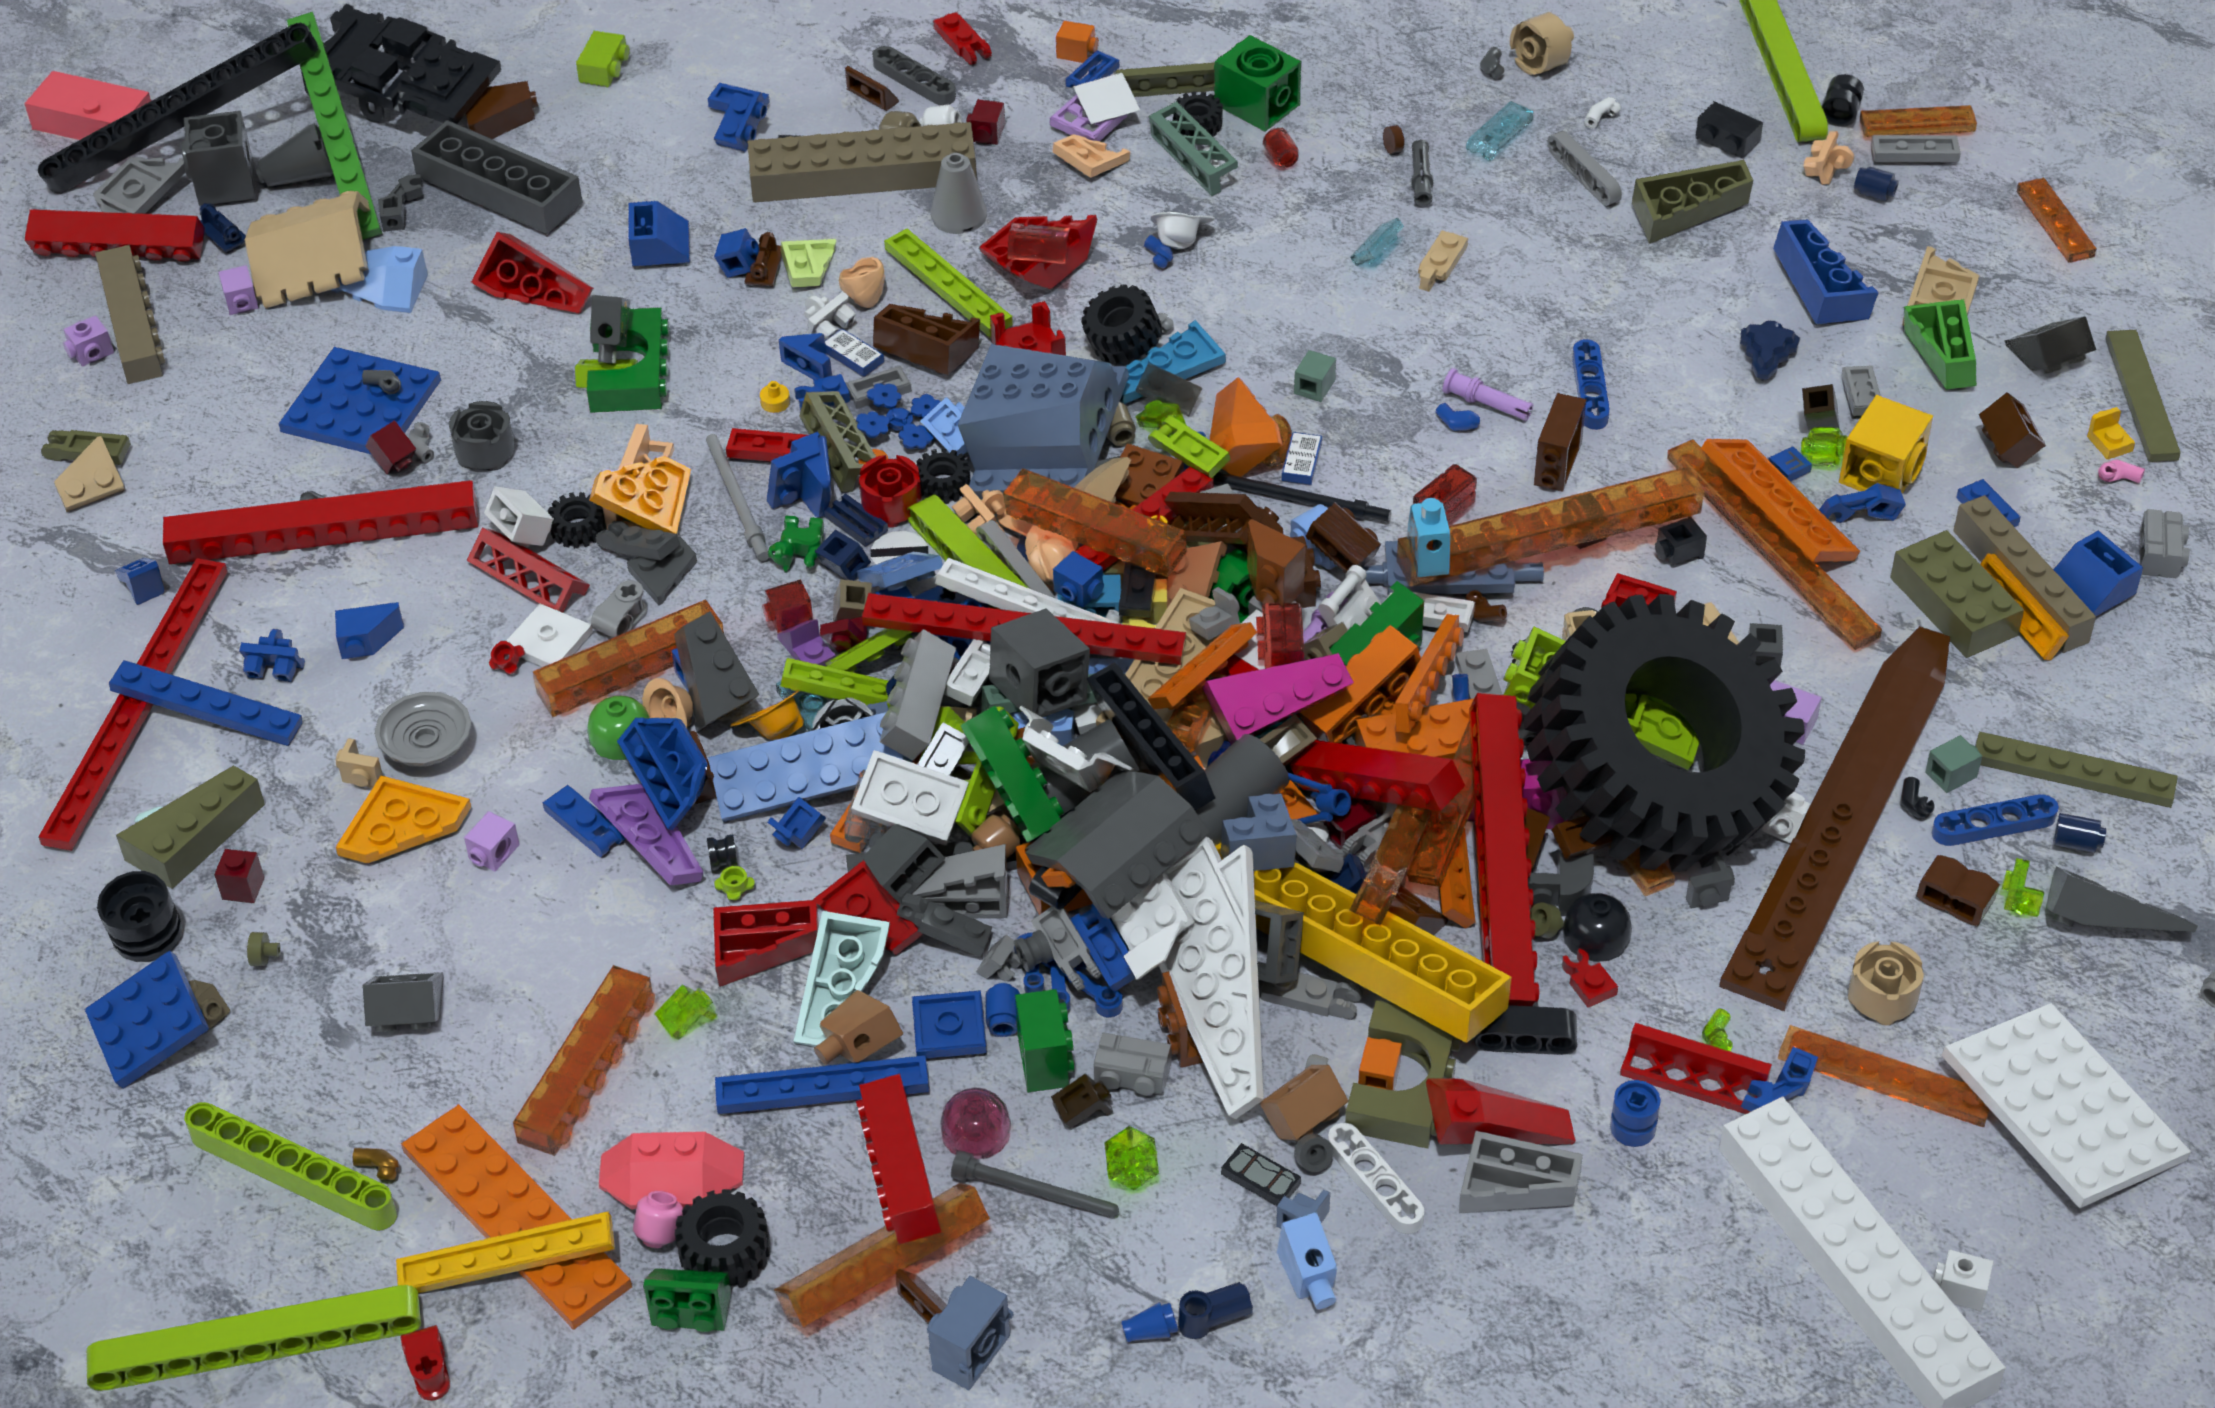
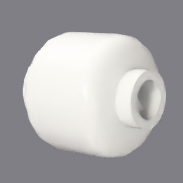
(940, 115)

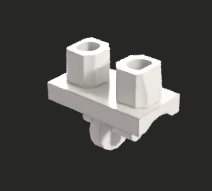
(822, 313)

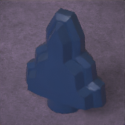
(1768, 346)

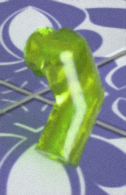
(1714, 1032)

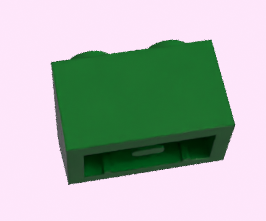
(687, 1299)

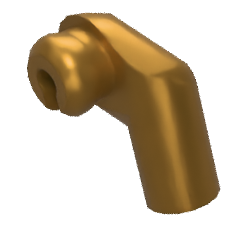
(377, 1158)

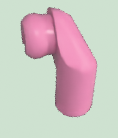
(2118, 469)

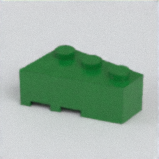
(1400, 610)

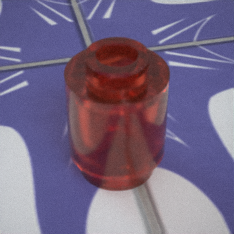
(1281, 147)

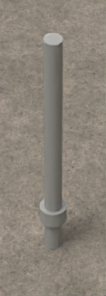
(753, 533)

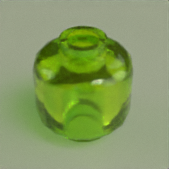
(1824, 446)

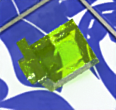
(1157, 412)
(2019, 897)
(684, 1010)

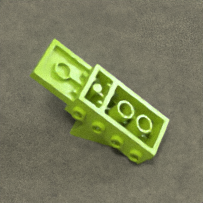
(1654, 722)

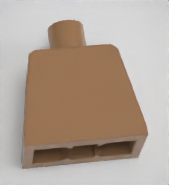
(857, 1029)

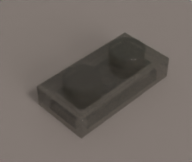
(1168, 388)

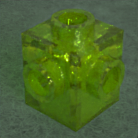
(1131, 1158)

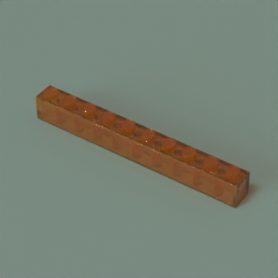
(1563, 523)

